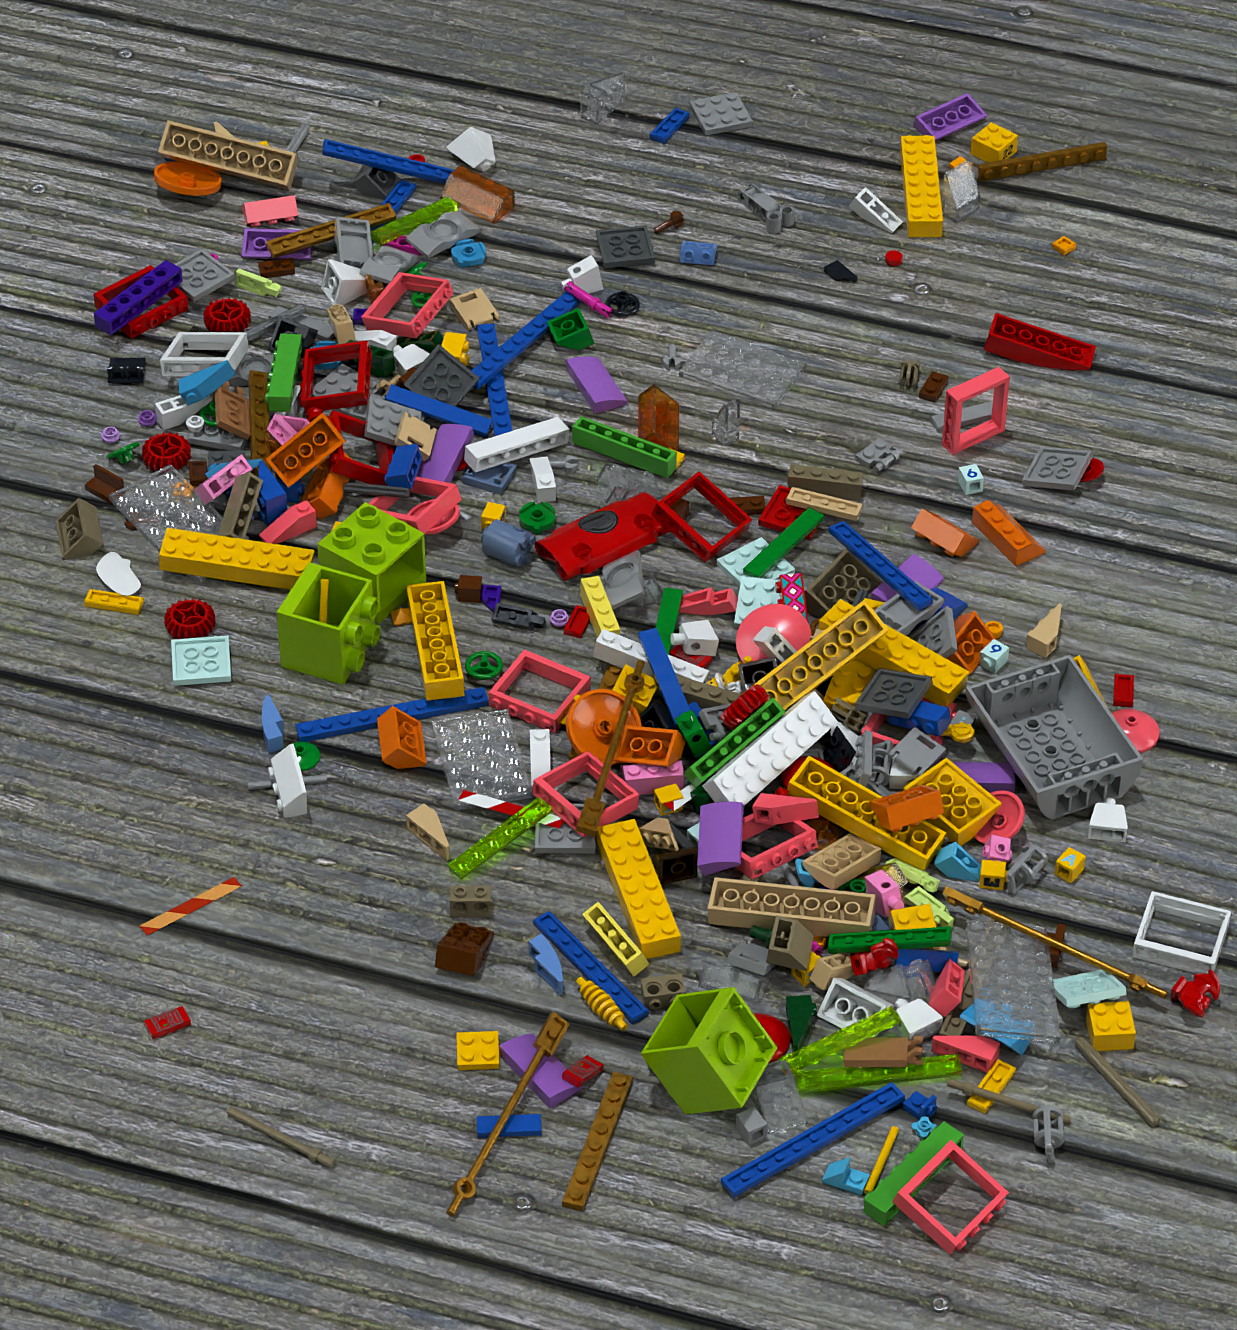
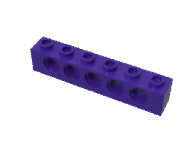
(138, 297)

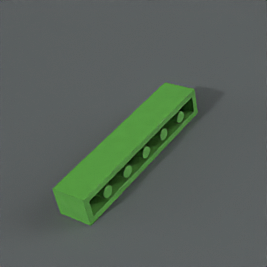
(284, 372)
(624, 447)
(734, 742)
(879, 1202)

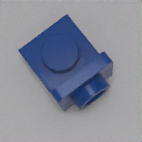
(920, 1106)

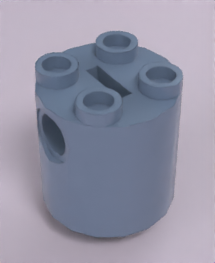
(507, 543)

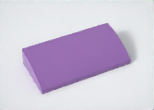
(949, 117)
(255, 244)
(595, 383)
(446, 452)
(916, 570)
(989, 775)
(720, 836)
(547, 1079)

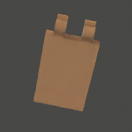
(232, 411)
(884, 1052)

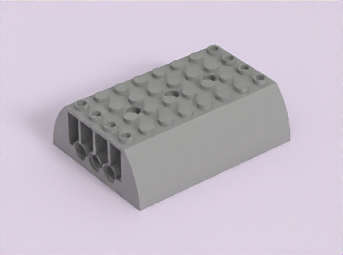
(1089, 747)

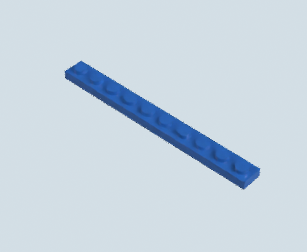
(523, 339)
(495, 386)
(368, 718)
(812, 1139)

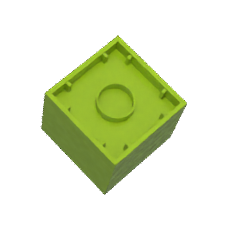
(377, 549)
(331, 648)
(709, 1050)

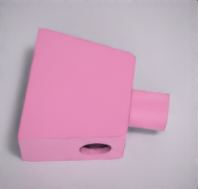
(886, 892)

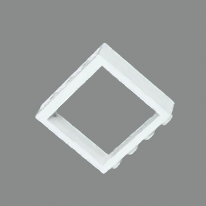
(185, 366)
(1173, 956)

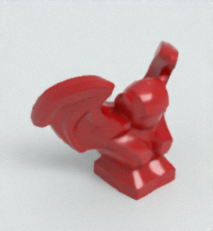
(876, 958)
(1192, 993)

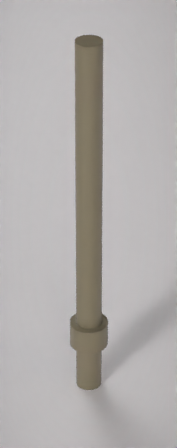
(969, 1088)
(313, 1153)

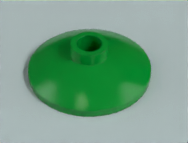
(307, 755)

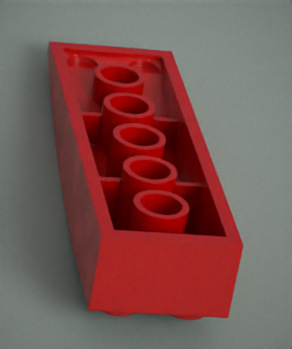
(1037, 345)

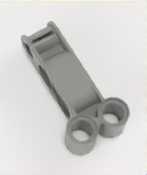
(767, 208)

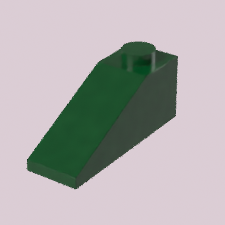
(425, 341)
(382, 361)
(799, 1018)

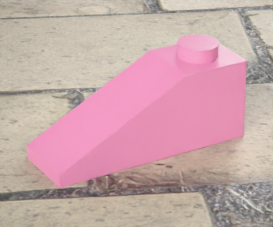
(222, 479)

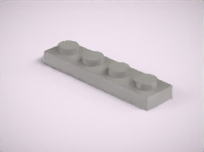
(864, 758)

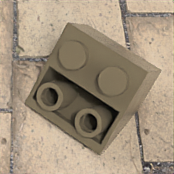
(790, 944)

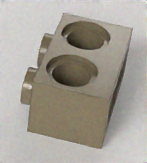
(470, 901)
(661, 990)

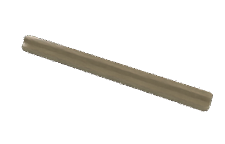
(1117, 1081)

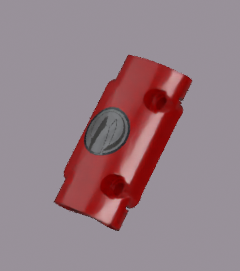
(602, 536)

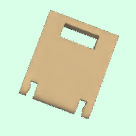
(474, 308)
(416, 431)

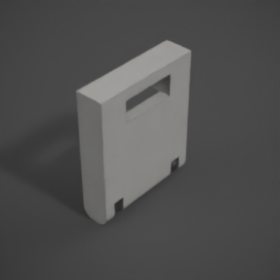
(917, 752)
(750, 957)

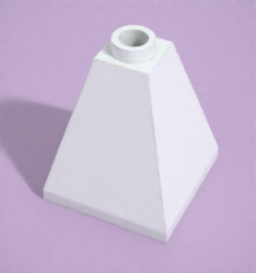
(342, 282)

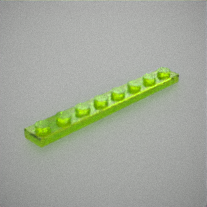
(853, 1077)

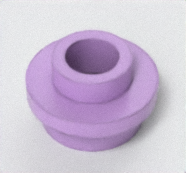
(110, 435)
(559, 618)

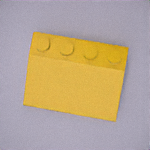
(964, 801)

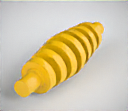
(601, 1003)

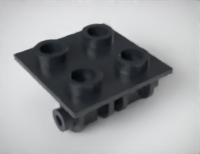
(126, 370)
(839, 751)

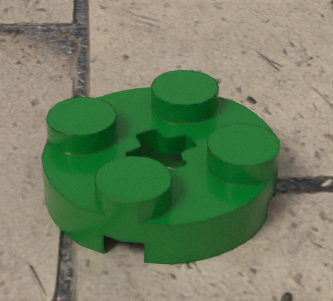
(534, 524)

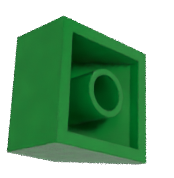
(571, 330)

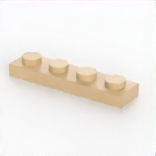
(824, 503)

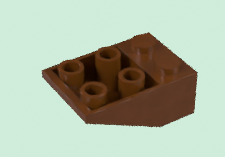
(463, 948)

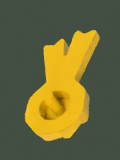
(959, 732)

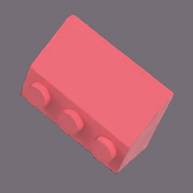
(270, 211)

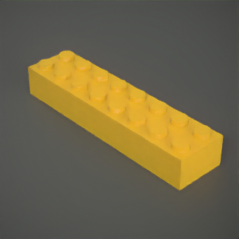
(921, 186)
(233, 558)
(435, 641)
(903, 654)
(824, 655)
(851, 679)
(849, 807)
(638, 889)

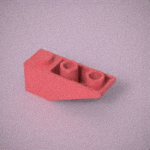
(783, 809)

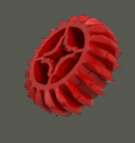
(227, 316)
(166, 450)
(189, 619)
(744, 706)

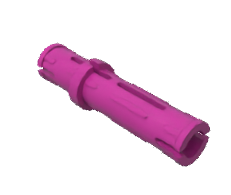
(593, 303)

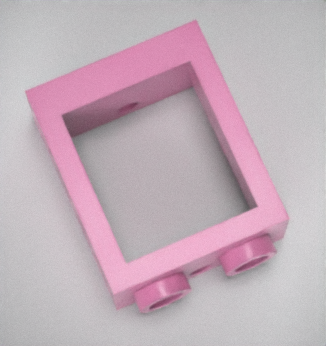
(286, 426)

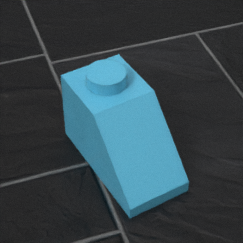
(957, 863)

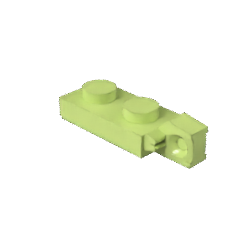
(256, 284)
(917, 876)
(920, 897)

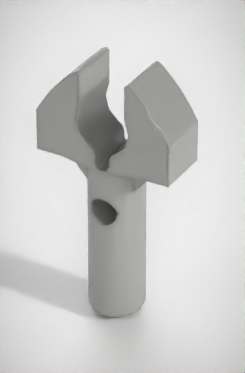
(672, 358)
(570, 464)

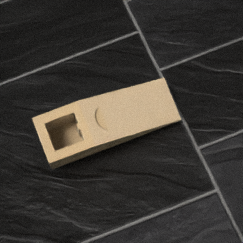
(341, 323)
(1044, 636)
(659, 834)

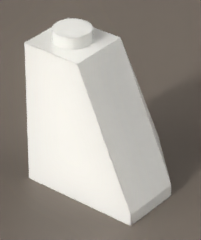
(474, 148)

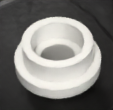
(195, 423)

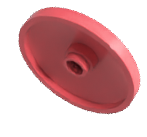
(784, 618)

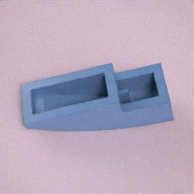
(272, 726)
(546, 962)

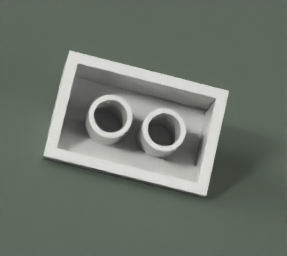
(288, 783)
(849, 1004)

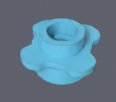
(923, 1127)

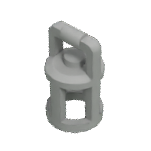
(881, 762)
(1021, 871)
(1048, 1137)

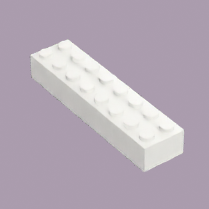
(771, 751)

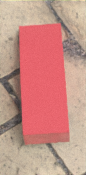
(709, 602)

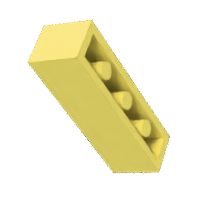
(598, 606)
(615, 939)

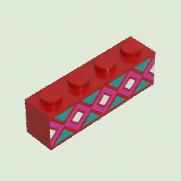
(792, 592)

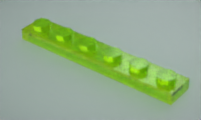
(413, 220)
(499, 838)
(842, 1039)

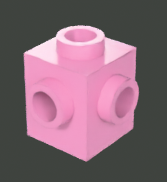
(997, 849)

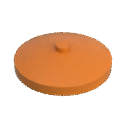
(187, 178)
(594, 720)

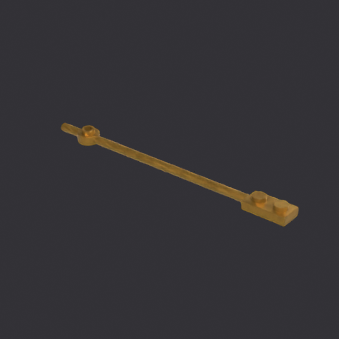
(593, 806)
(974, 906)
(546, 1044)

